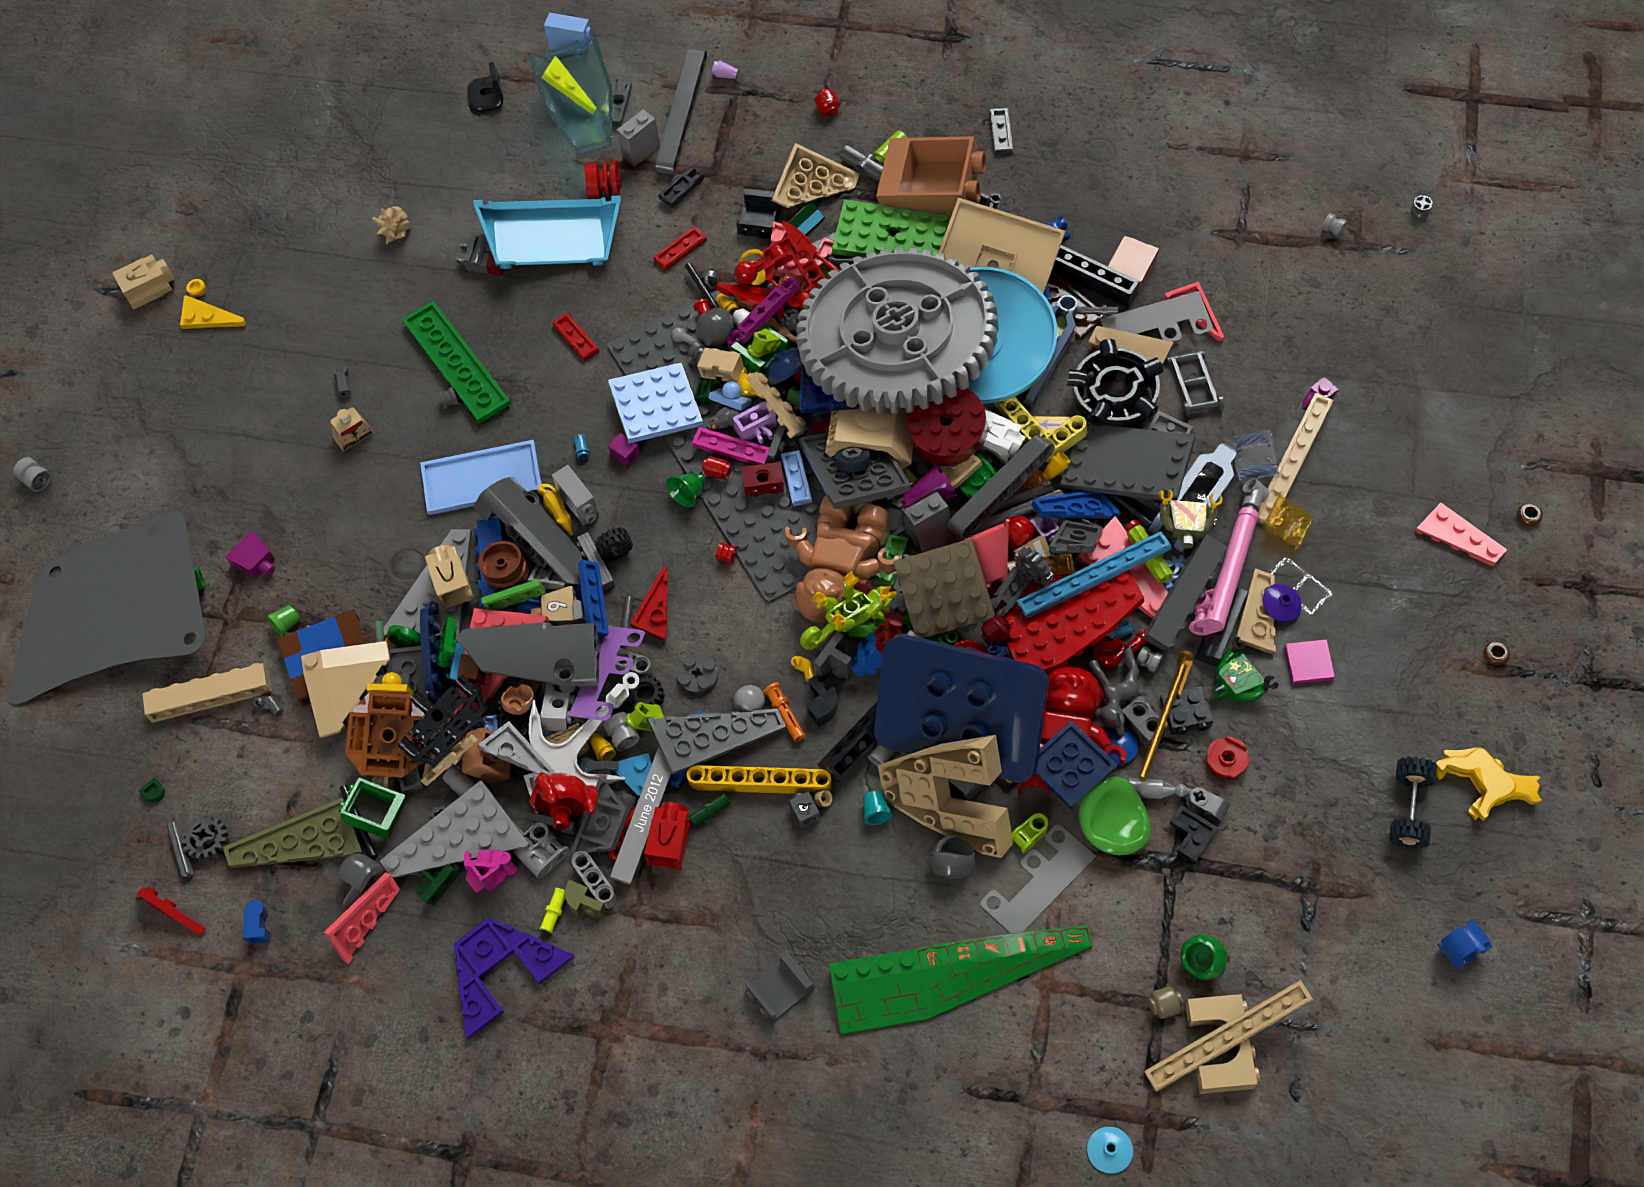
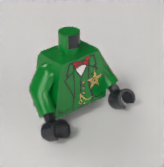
(1239, 678)

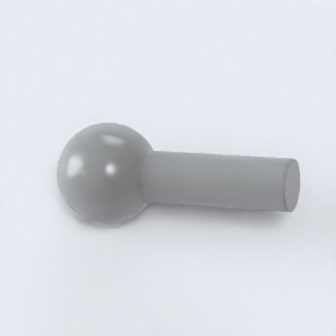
(680, 335)

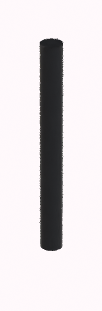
(363, 834)

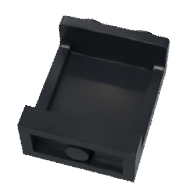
(758, 214)

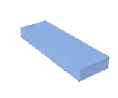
(796, 478)

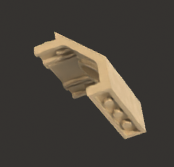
(871, 431)

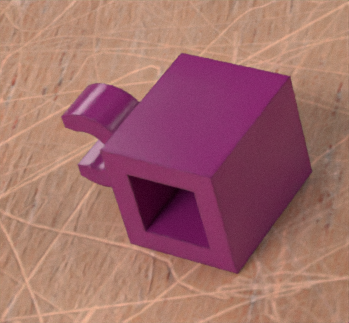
(624, 451)

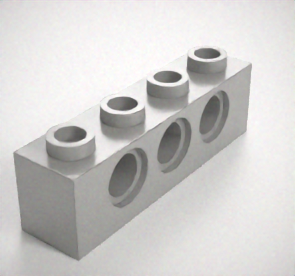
(556, 708)

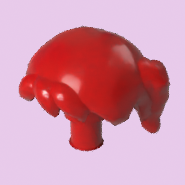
(562, 796)

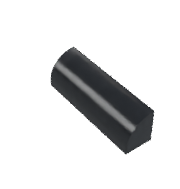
(1214, 644)

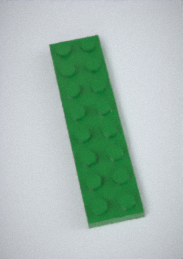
(456, 362)

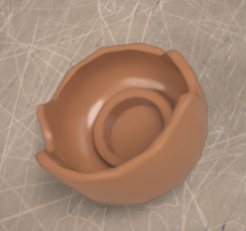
(518, 699)

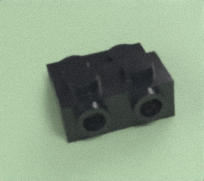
(1188, 712)

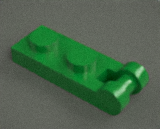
(447, 642)

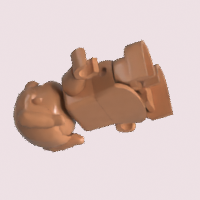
(839, 553)

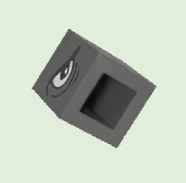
(804, 809)

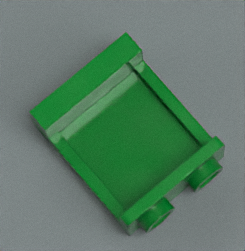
(758, 364)

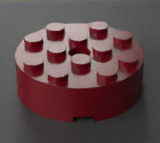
(954, 442)

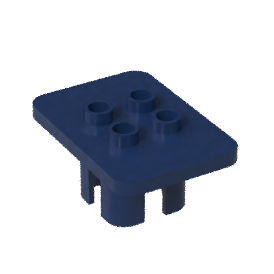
(954, 694)

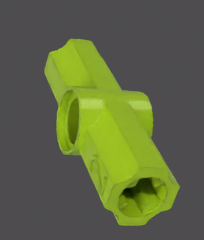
(1156, 565)

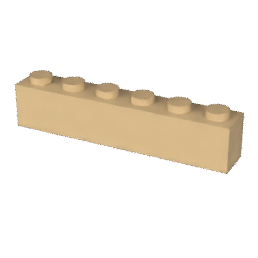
(207, 692)

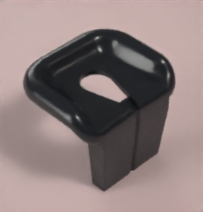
(491, 101)

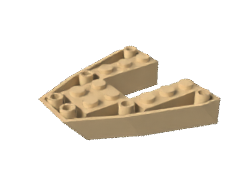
(921, 790)

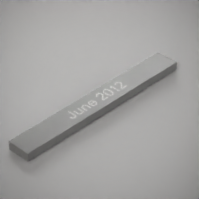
(641, 821)

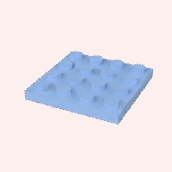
(655, 402)

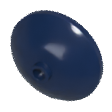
(783, 366)

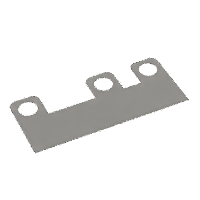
(1162, 316)
(1046, 884)

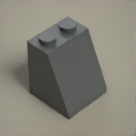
(927, 524)

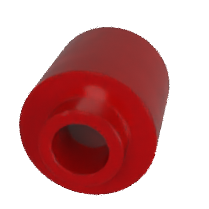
(716, 467)

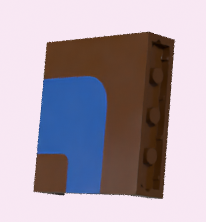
(328, 634)

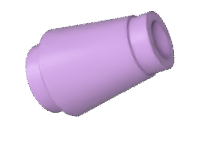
(724, 70)

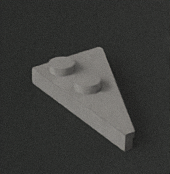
(514, 748)

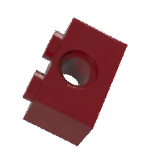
(754, 474)

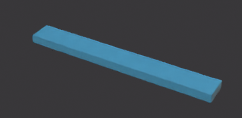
(1093, 575)

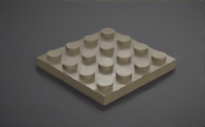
(944, 589)

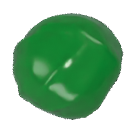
(1204, 957)

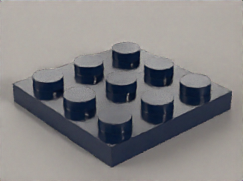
(1072, 764)

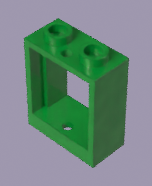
(363, 786)

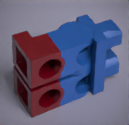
(870, 653)

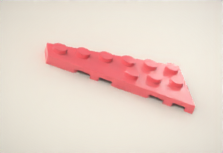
(1114, 540)

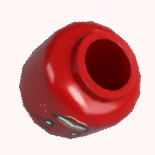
(827, 102)

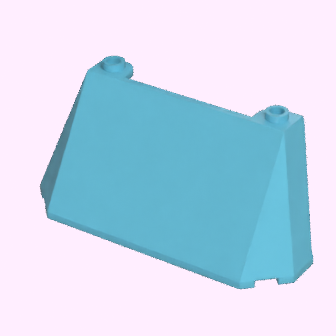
(548, 230)

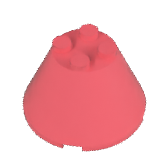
(993, 553)

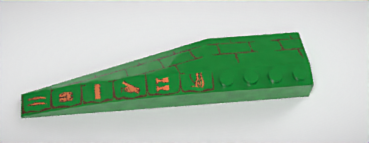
(937, 978)

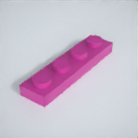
(730, 447)

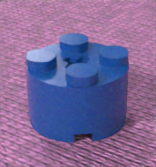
(1464, 944)

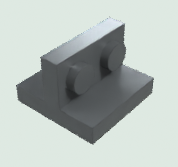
(834, 660)

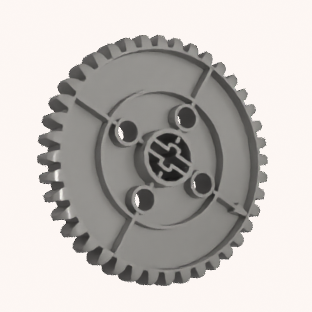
(897, 330)

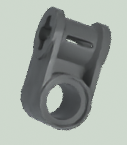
(1209, 807)

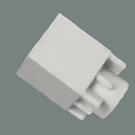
(1003, 437)

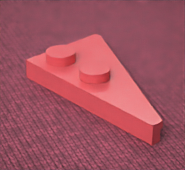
(1216, 330)

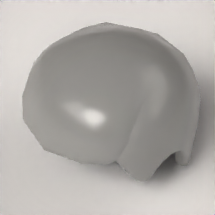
(748, 699)

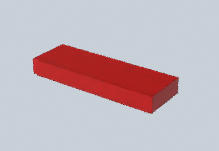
(679, 248)
(575, 337)

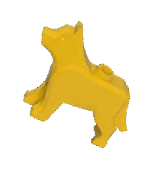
(1489, 779)

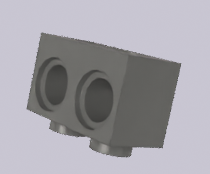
(1139, 724)

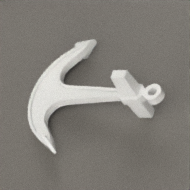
(563, 756)

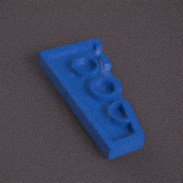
(1076, 505)

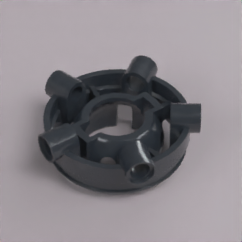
(1126, 410)

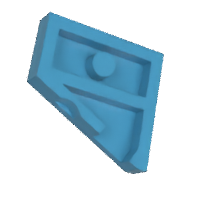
(452, 670)
(635, 772)

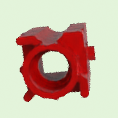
(668, 836)

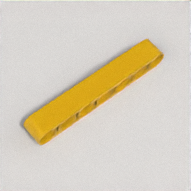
(749, 774)

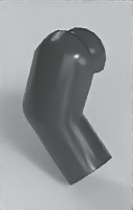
(268, 702)

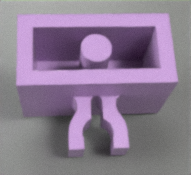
(755, 422)

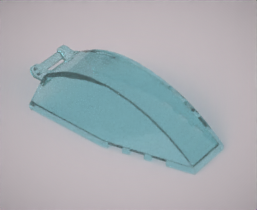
(586, 65)

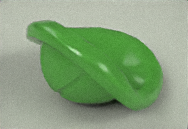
(1115, 817)

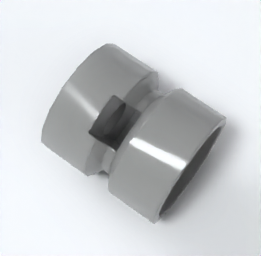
(32, 474)
(622, 734)

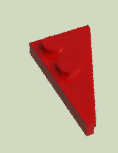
(748, 294)
(653, 611)
(168, 908)

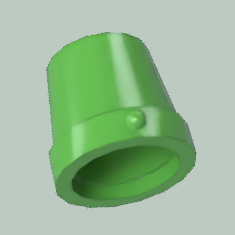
(283, 620)

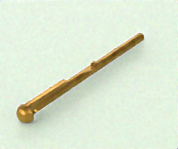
(1186, 659)

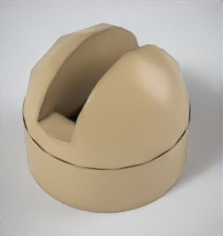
(826, 795)

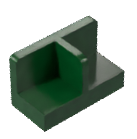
(436, 883)

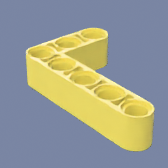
(1033, 428)

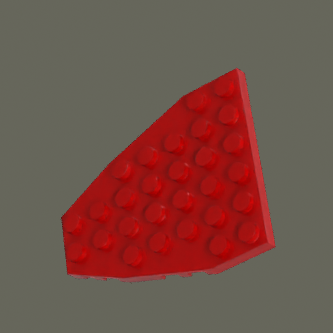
(1071, 625)

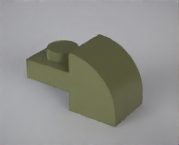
(579, 899)

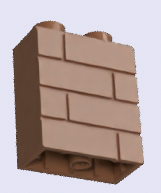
(931, 173)

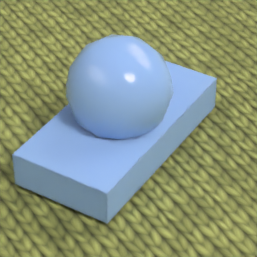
(730, 396)

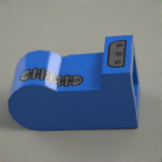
(254, 923)

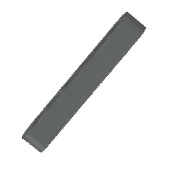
(1000, 487)

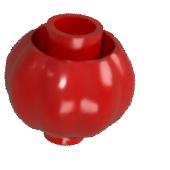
(1020, 532)

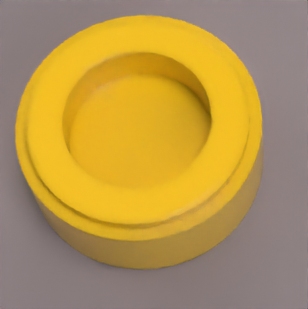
(196, 288)

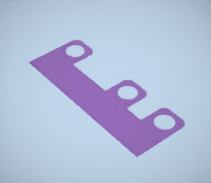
(586, 700)

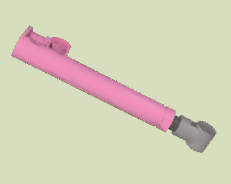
(1215, 603)

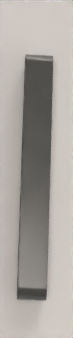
(681, 111)

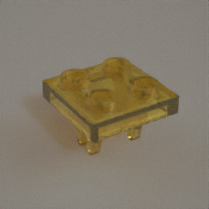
(1287, 522)

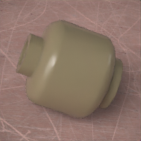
(1165, 1002)

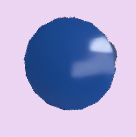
(1127, 742)

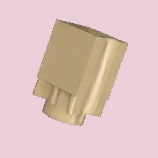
(144, 280)
(448, 576)

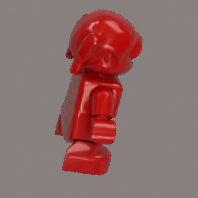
(1073, 697)

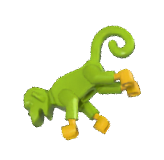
(848, 613)

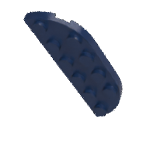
(430, 647)

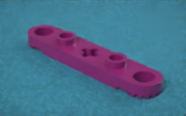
(769, 306)

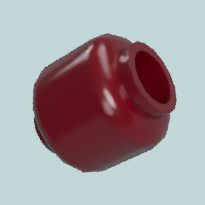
(996, 630)

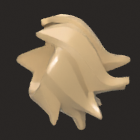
(392, 223)

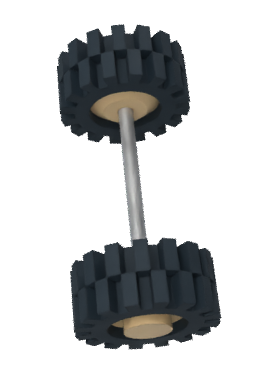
(1410, 831)

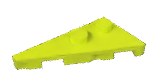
(562, 80)

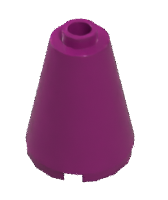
(930, 483)

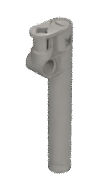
(542, 853)

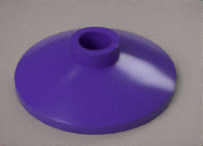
(1277, 607)

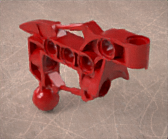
(793, 247)

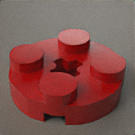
(1230, 769)

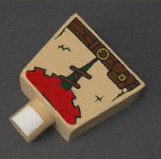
(349, 428)

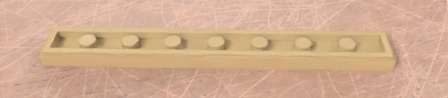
(1296, 452)
(1228, 1035)

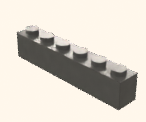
(1184, 593)

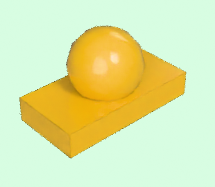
(390, 684)

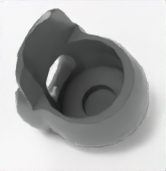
(360, 873)

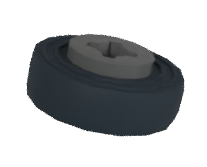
(852, 459)

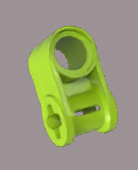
(764, 343)
(639, 716)
(1026, 835)

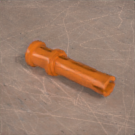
(781, 703)

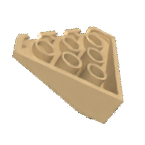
(811, 177)
(339, 679)

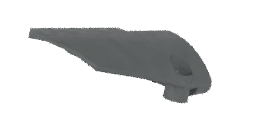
(531, 527)
(537, 652)

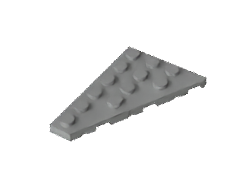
(423, 590)
(468, 824)

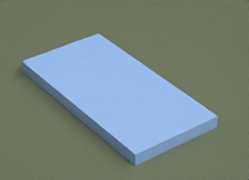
(460, 479)

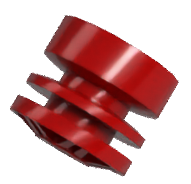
(602, 180)

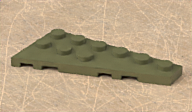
(302, 838)

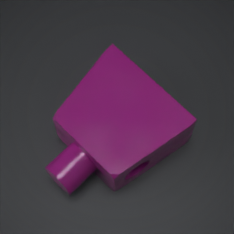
(251, 557)

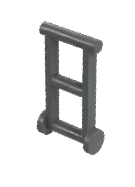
(1187, 407)

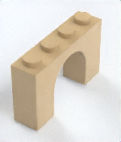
(1239, 1072)

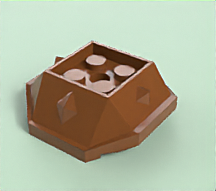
(368, 730)

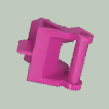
(488, 869)

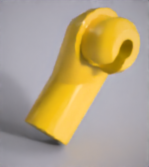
(803, 665)

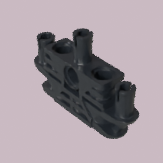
(452, 731)

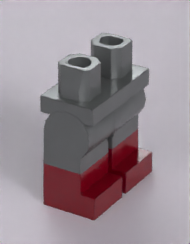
(477, 256)

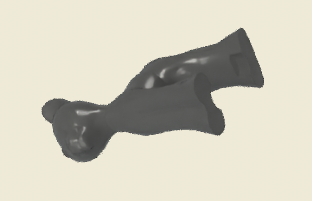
(1112, 714)

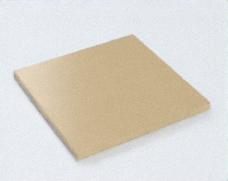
(1002, 241)

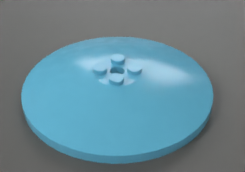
(1024, 337)

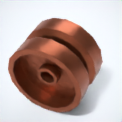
(503, 565)

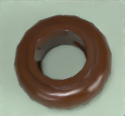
(1530, 508)
(1496, 646)

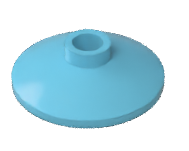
(1108, 1161)

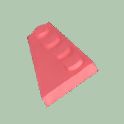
(355, 922)

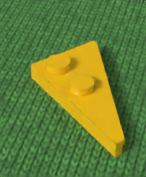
(203, 315)

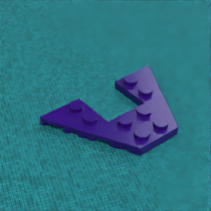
(485, 949)

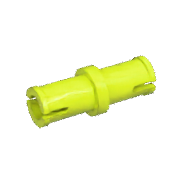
(553, 910)

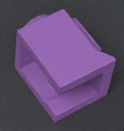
(1046, 524)

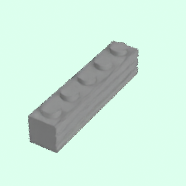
(591, 553)

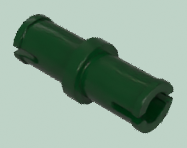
(709, 810)

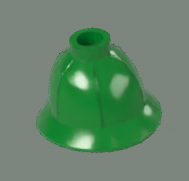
(685, 488)

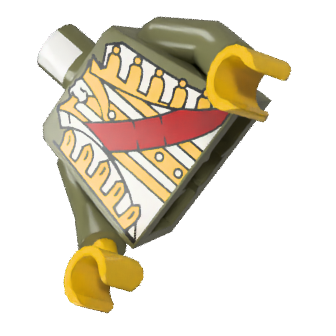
(1187, 519)

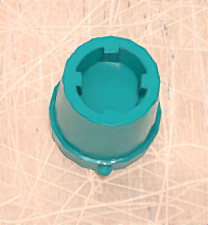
(875, 808)

